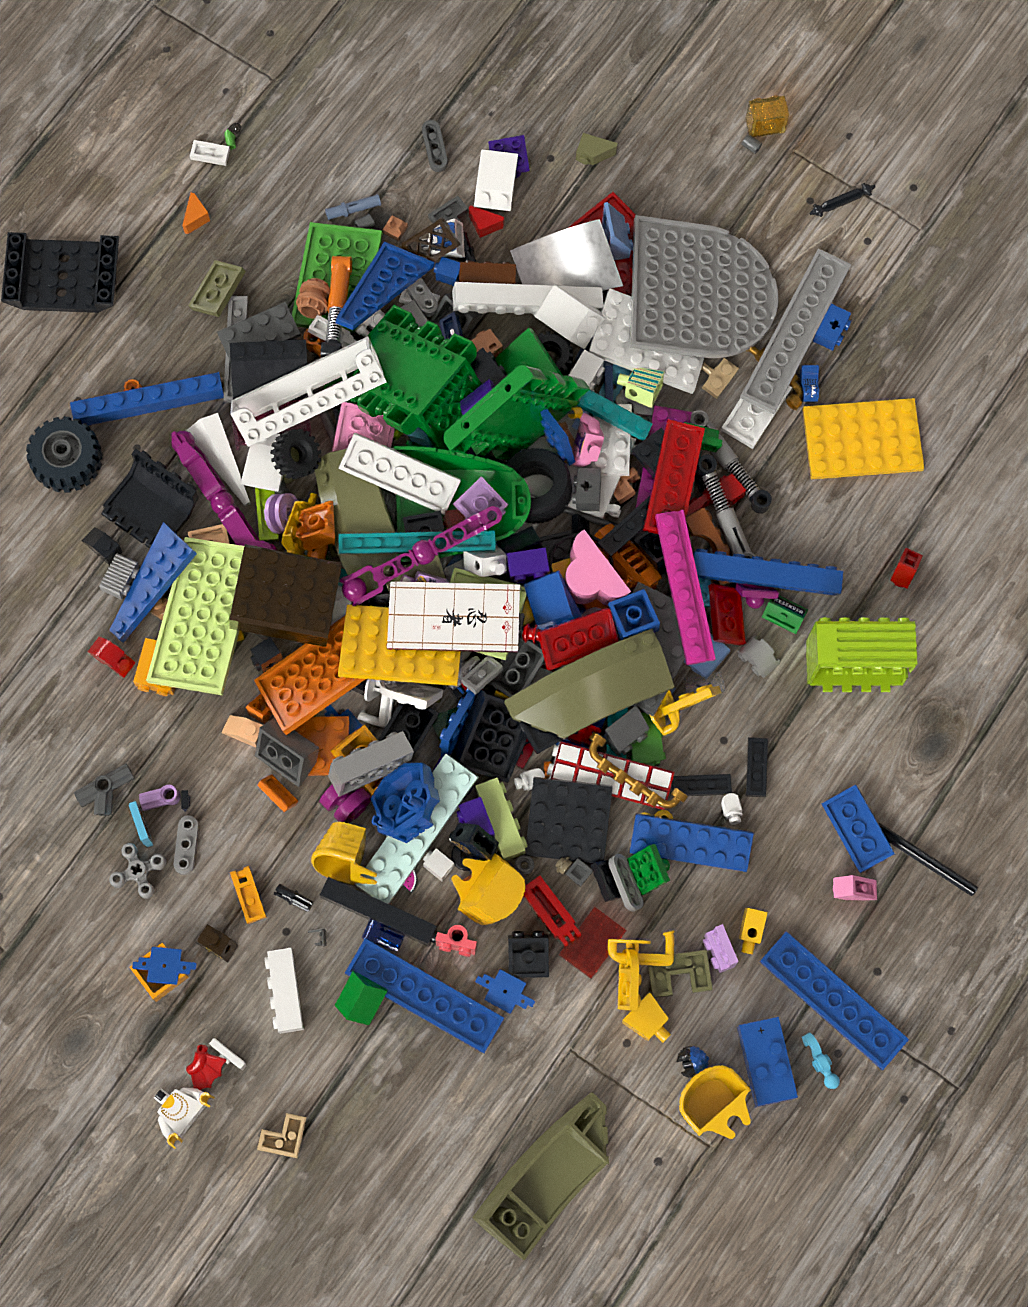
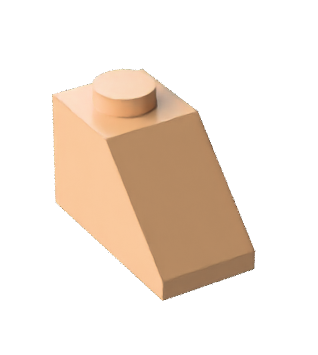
(242, 729)

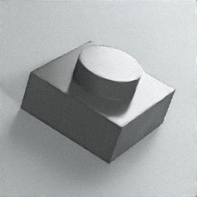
(579, 872)

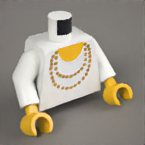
(180, 1111)

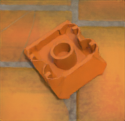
(317, 526)

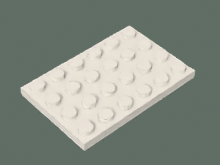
(612, 344)

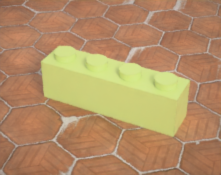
(501, 819)

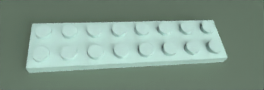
(398, 859)

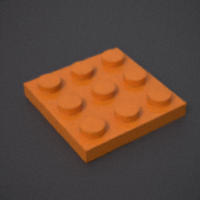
(326, 734)

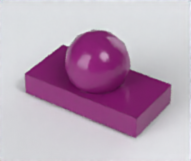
(756, 594)

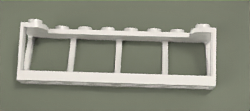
(304, 380)

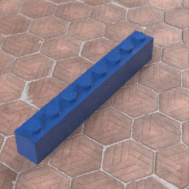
(148, 399)
(768, 573)

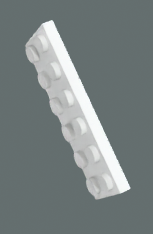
(399, 473)

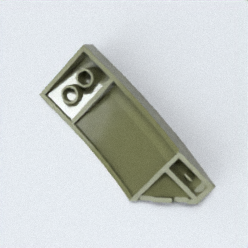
(357, 510)
(594, 686)
(547, 1177)

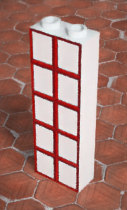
(576, 764)

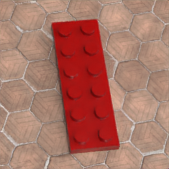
(674, 471)

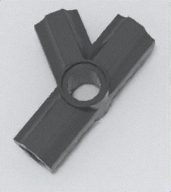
(104, 798)

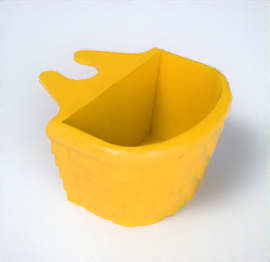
(341, 854)
(491, 891)
(713, 1098)

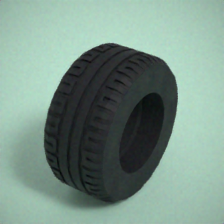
(549, 464)

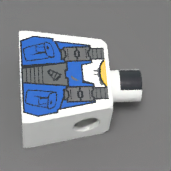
(457, 228)

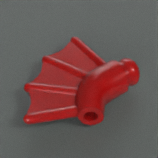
(204, 1068)

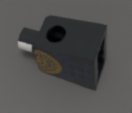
(467, 835)

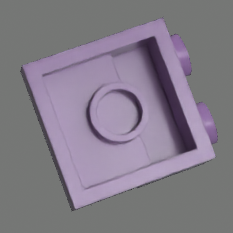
(478, 498)
(721, 949)

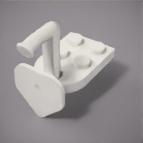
(404, 692)

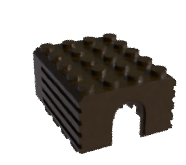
(285, 595)

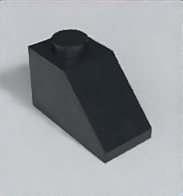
(102, 545)

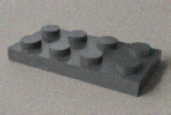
(269, 325)

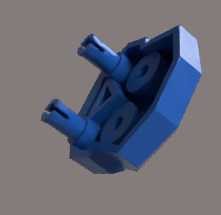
(405, 802)

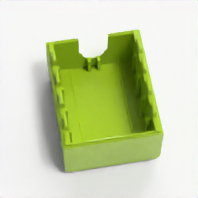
(860, 653)

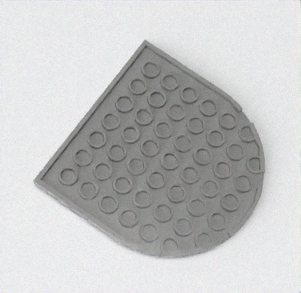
(698, 290)

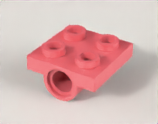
(464, 946)

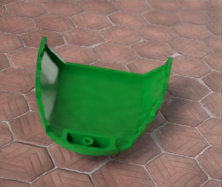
(469, 469)

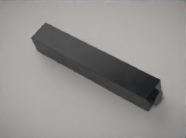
(377, 910)

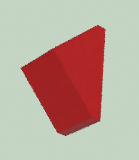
(485, 221)

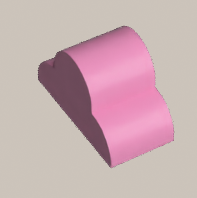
(591, 574)

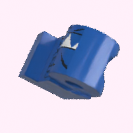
(809, 383)

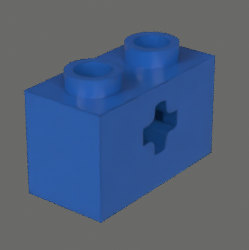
(836, 318)

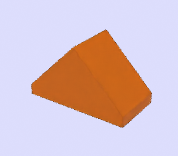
(195, 215)
(259, 709)

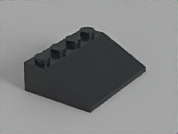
(263, 362)
(490, 738)

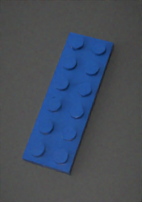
(693, 842)

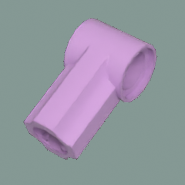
(157, 798)

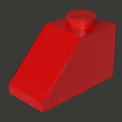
(906, 568)

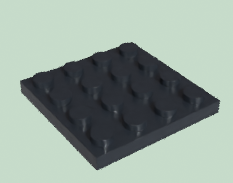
(568, 820)

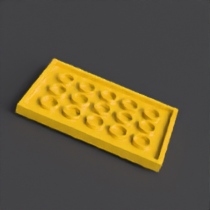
(863, 438)
(367, 656)

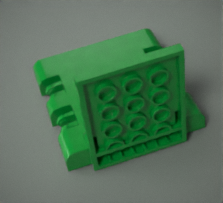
(422, 376)
(510, 413)

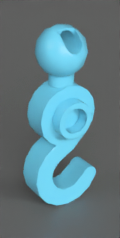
(821, 1062)

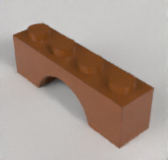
(700, 525)

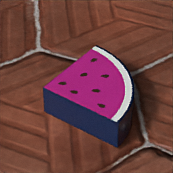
(410, 883)

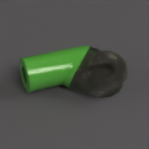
(231, 133)

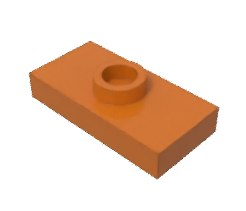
(277, 793)

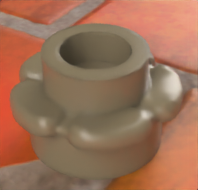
(563, 865)

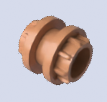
(313, 298)

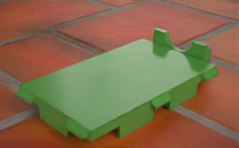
(651, 749)

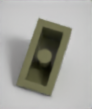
(594, 149)

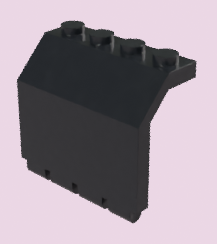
(150, 498)

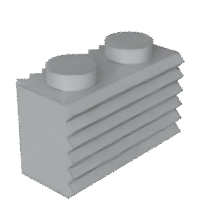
(119, 576)

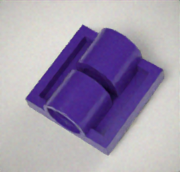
(513, 145)

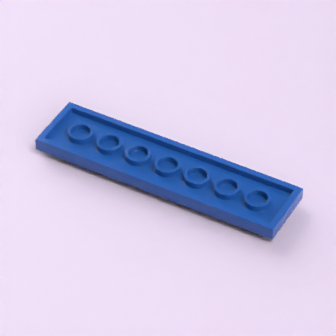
(427, 996)
(834, 1000)

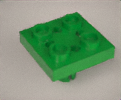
(649, 869)

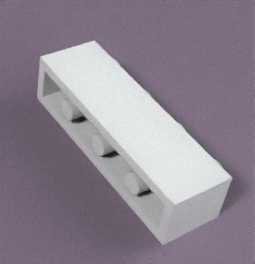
(285, 990)

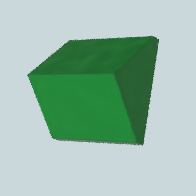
(360, 999)

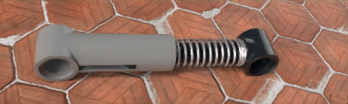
(729, 460)
(726, 516)

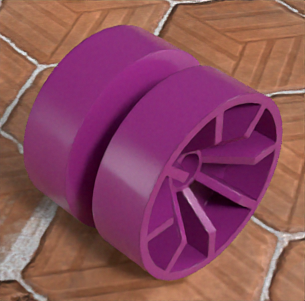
(348, 805)

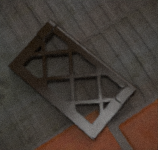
(447, 233)

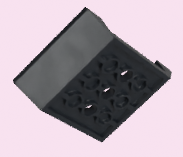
(34, 271)

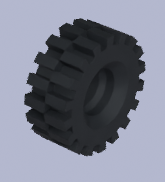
(307, 454)

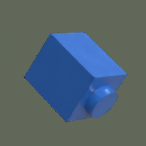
(447, 271)

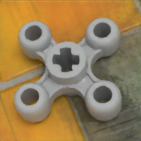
(135, 863)

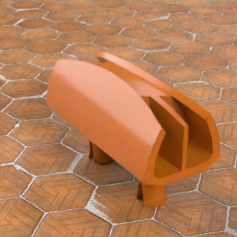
(631, 563)

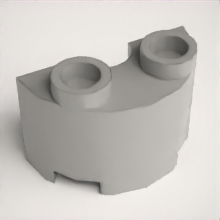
(759, 655)

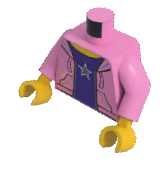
(587, 440)

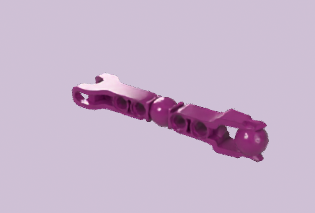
(215, 491)
(422, 553)

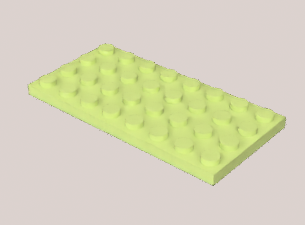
(195, 634)

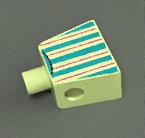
(642, 385)

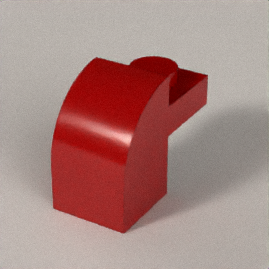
(112, 656)

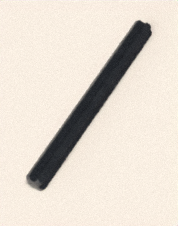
(929, 861)

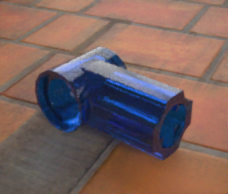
(379, 934)

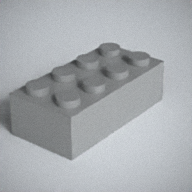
(369, 763)

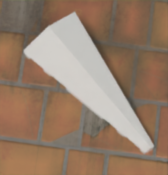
(214, 444)

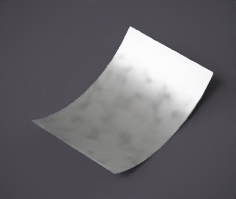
(569, 258)

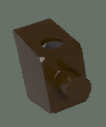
(216, 943)

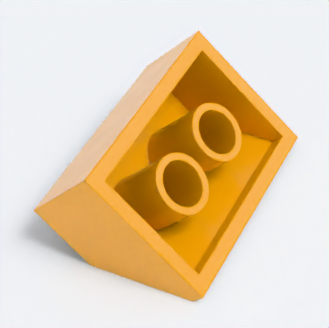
(358, 739)

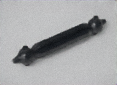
(842, 200)

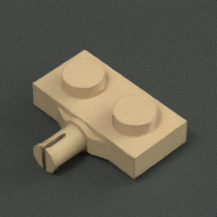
(718, 377)

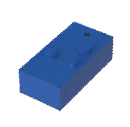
(767, 1062)

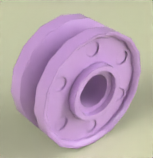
(278, 511)

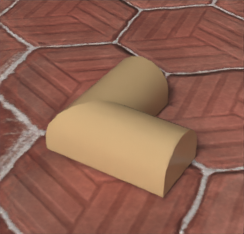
(288, 1141)

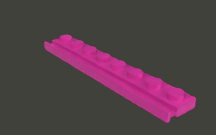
(685, 587)

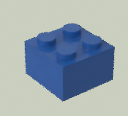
(633, 615)

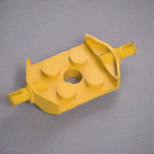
(289, 538)

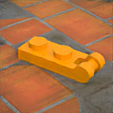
(248, 895)

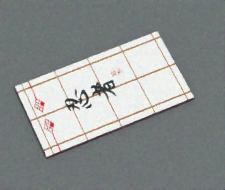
(453, 617)

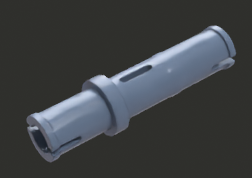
(352, 207)

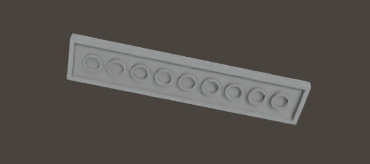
(795, 331)

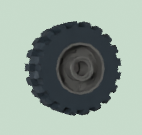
(64, 454)

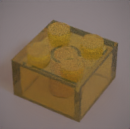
(767, 116)

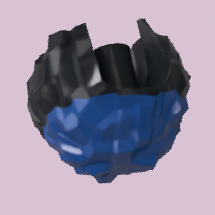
(693, 1060)

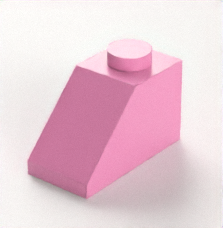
(854, 888)

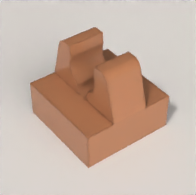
(395, 228)

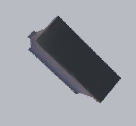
(185, 800)

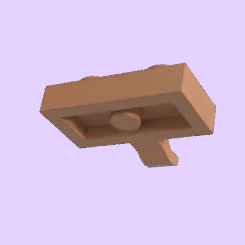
(624, 490)

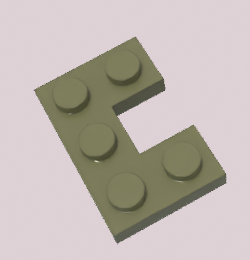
(694, 963)

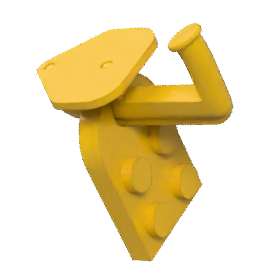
(672, 708)
(629, 967)

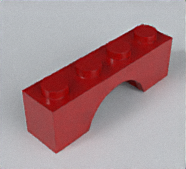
(731, 486)

